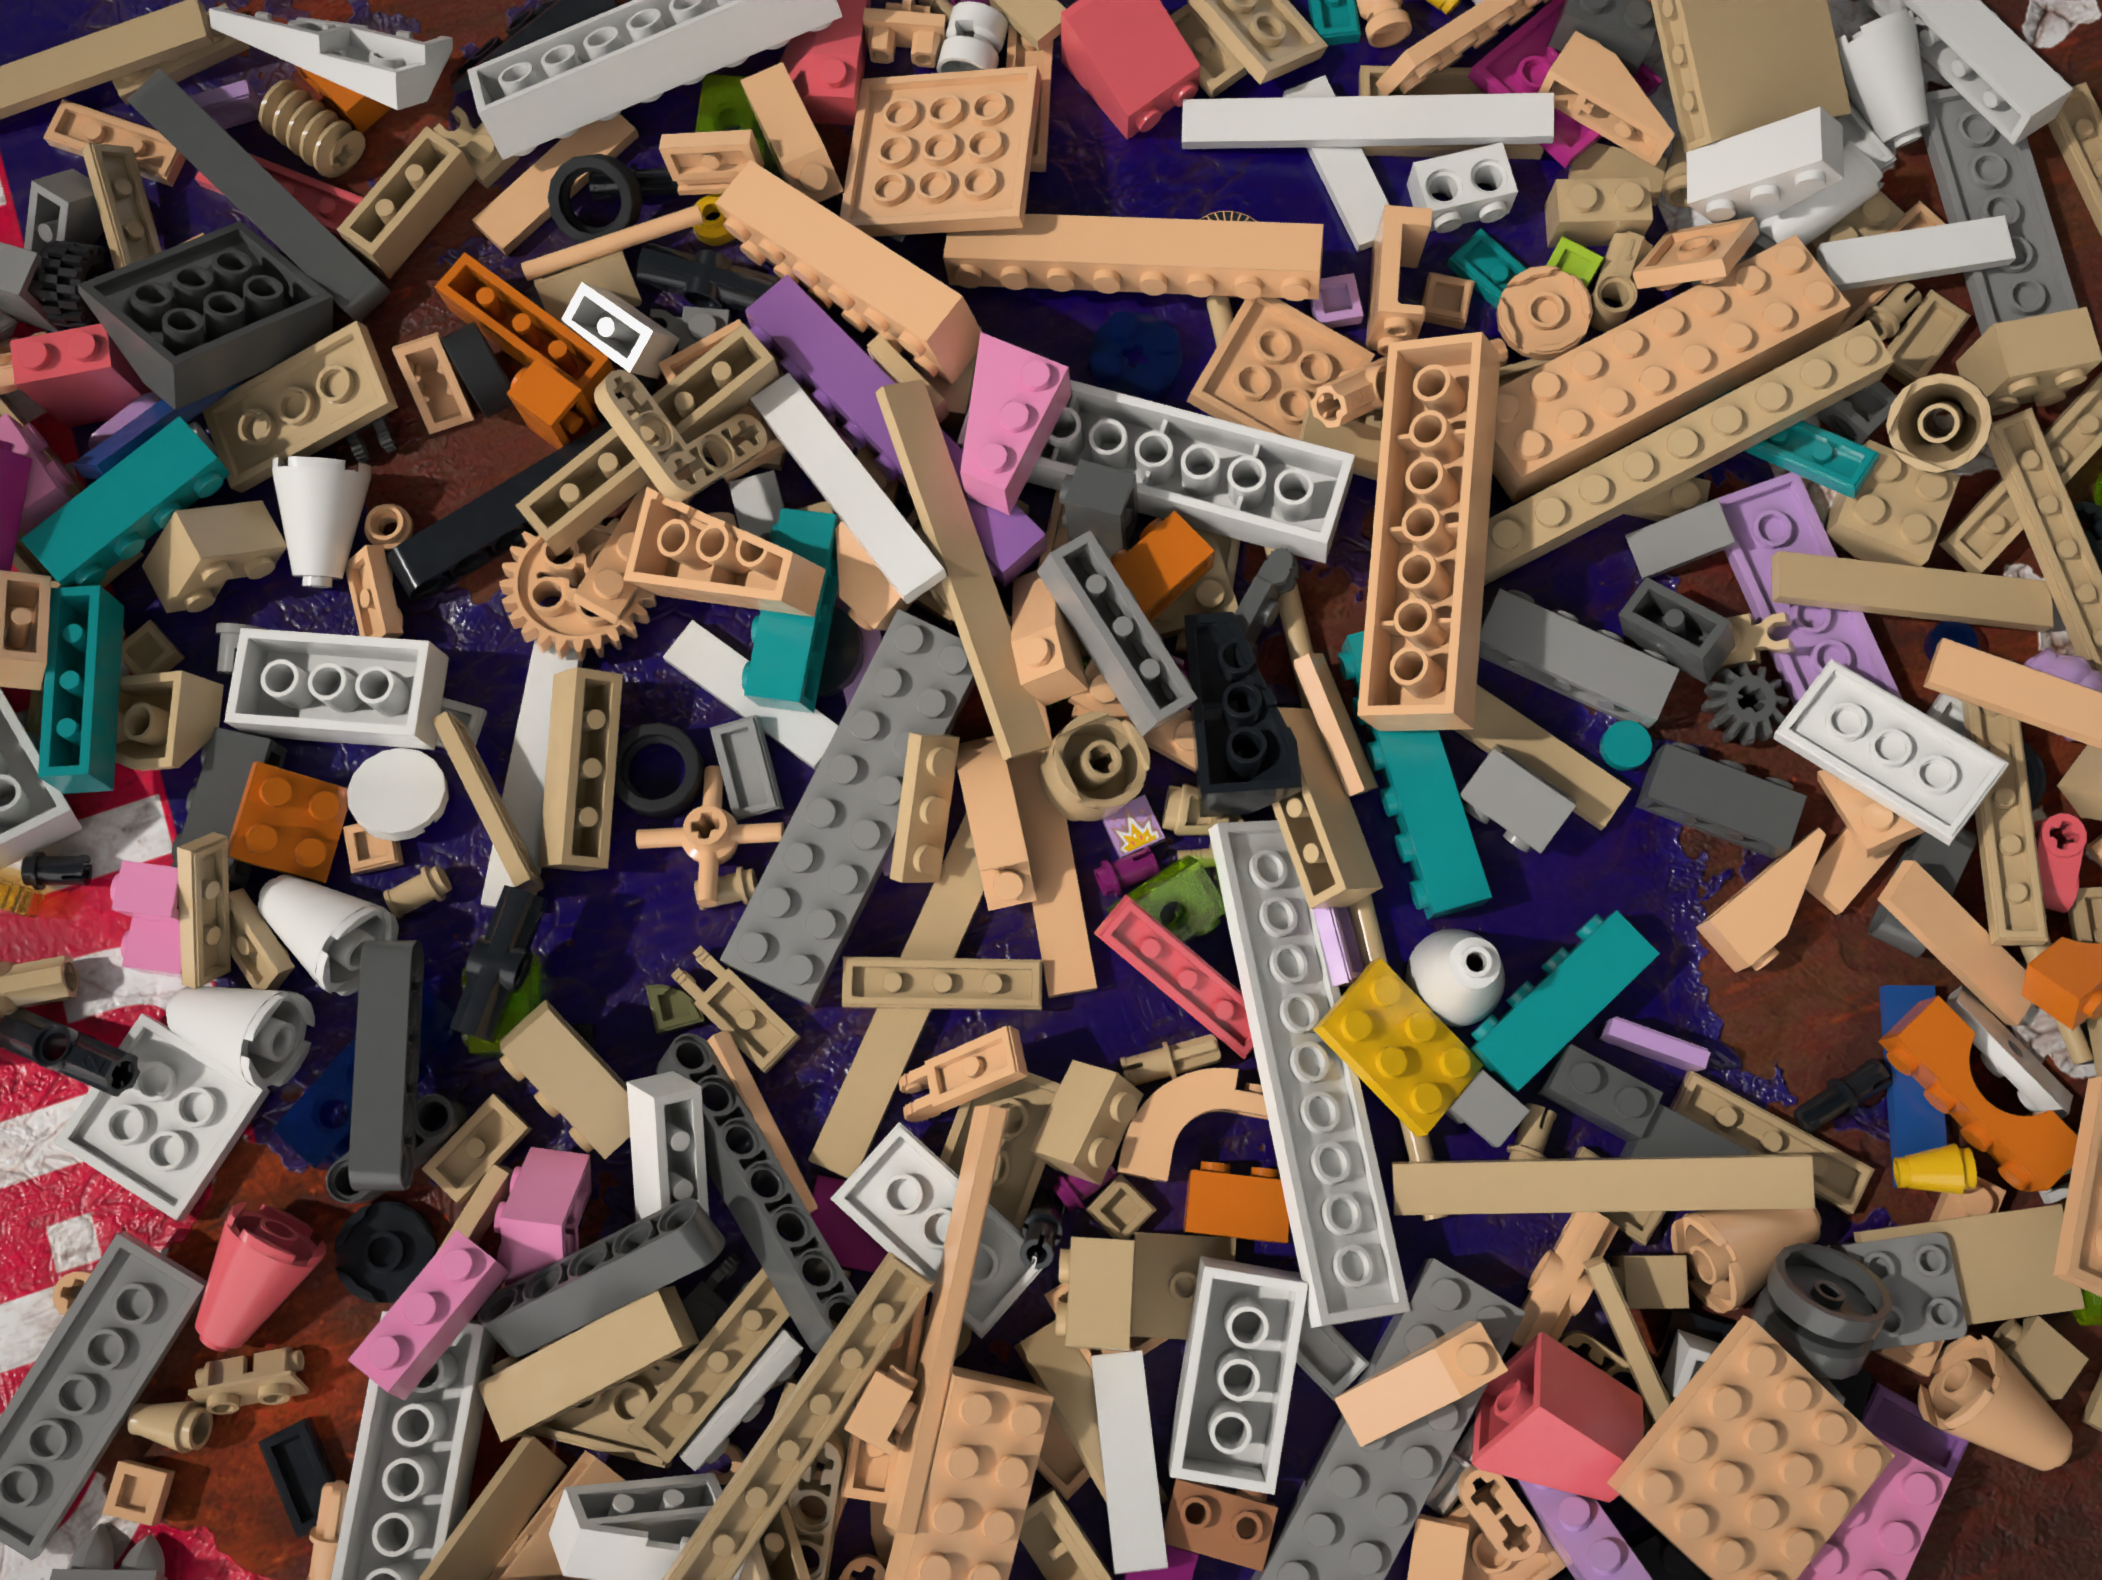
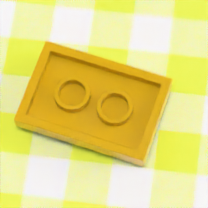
(1398, 1047)

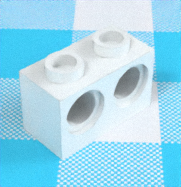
(1457, 178)

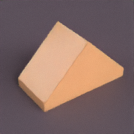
(434, 382)

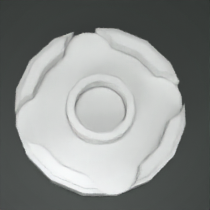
(397, 794)

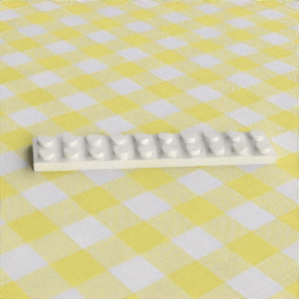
(1308, 1090)

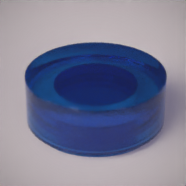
(1954, 631)

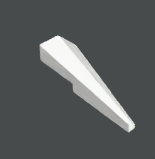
(364, 60)

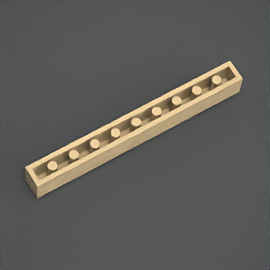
(1685, 449)

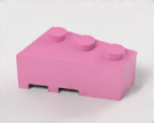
(1009, 420)

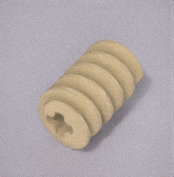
(310, 129)

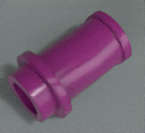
(1126, 871)
(1076, 1190)

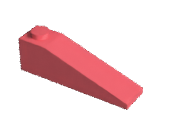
(830, 66)

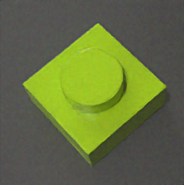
(1576, 260)

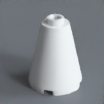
(1886, 77)
(1826, 208)
(319, 514)
(324, 928)
(1456, 976)
(245, 1030)

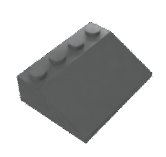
(209, 313)

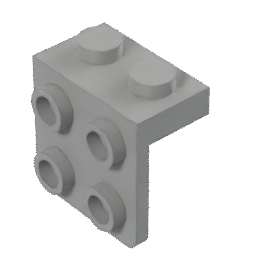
(1921, 1287)

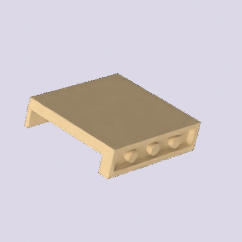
(1747, 64)

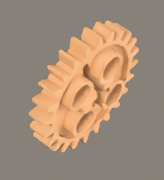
(565, 622)

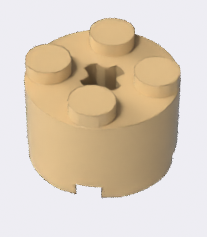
(1091, 741)

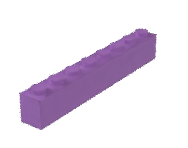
(845, 385)

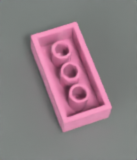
(1885, 1526)

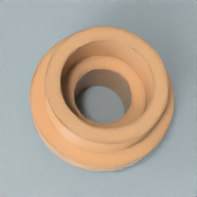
(383, 515)

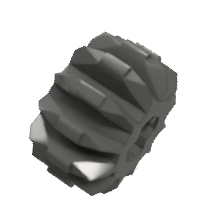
(1735, 688)

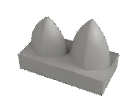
(96, 1560)

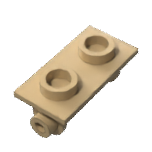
(227, 1385)

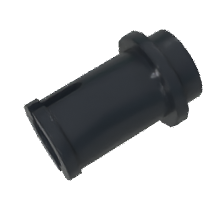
(55, 870)

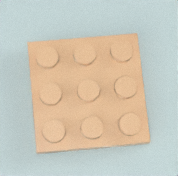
(1272, 367)

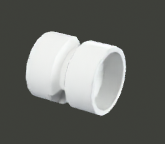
(973, 38)

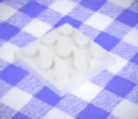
(170, 1127)

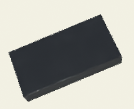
(299, 1471)

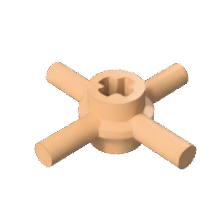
(710, 836)

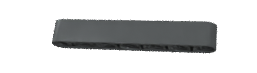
(258, 195)
(763, 1216)

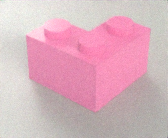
(152, 900)
(542, 1211)

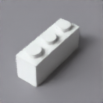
(666, 1142)

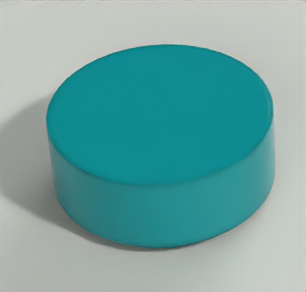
(1625, 745)

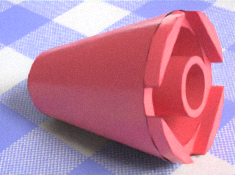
(253, 1272)

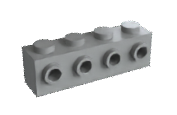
(1116, 633)

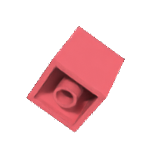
(1128, 60)
(76, 374)
(1556, 1421)

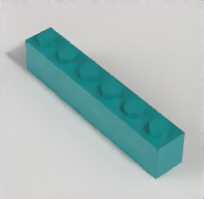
(1425, 807)

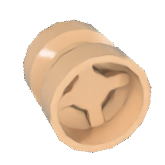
(1385, 21)

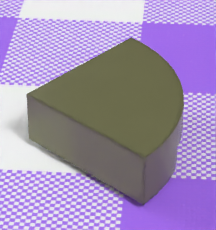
(672, 1009)

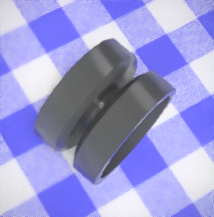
(1823, 1309)

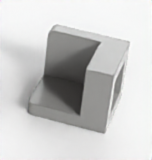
(1487, 1109)

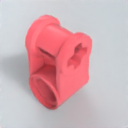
(2060, 863)

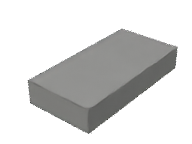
(1680, 539)
(746, 768)

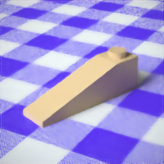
(159, 718)

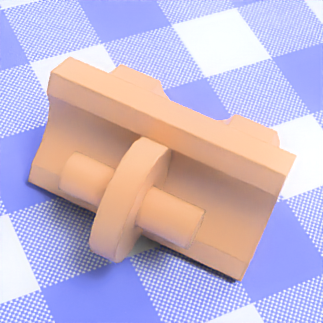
(905, 27)

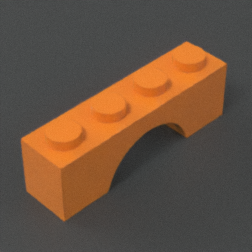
(2067, 981)
(1935, 1051)

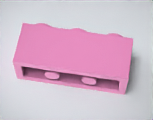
(428, 1316)

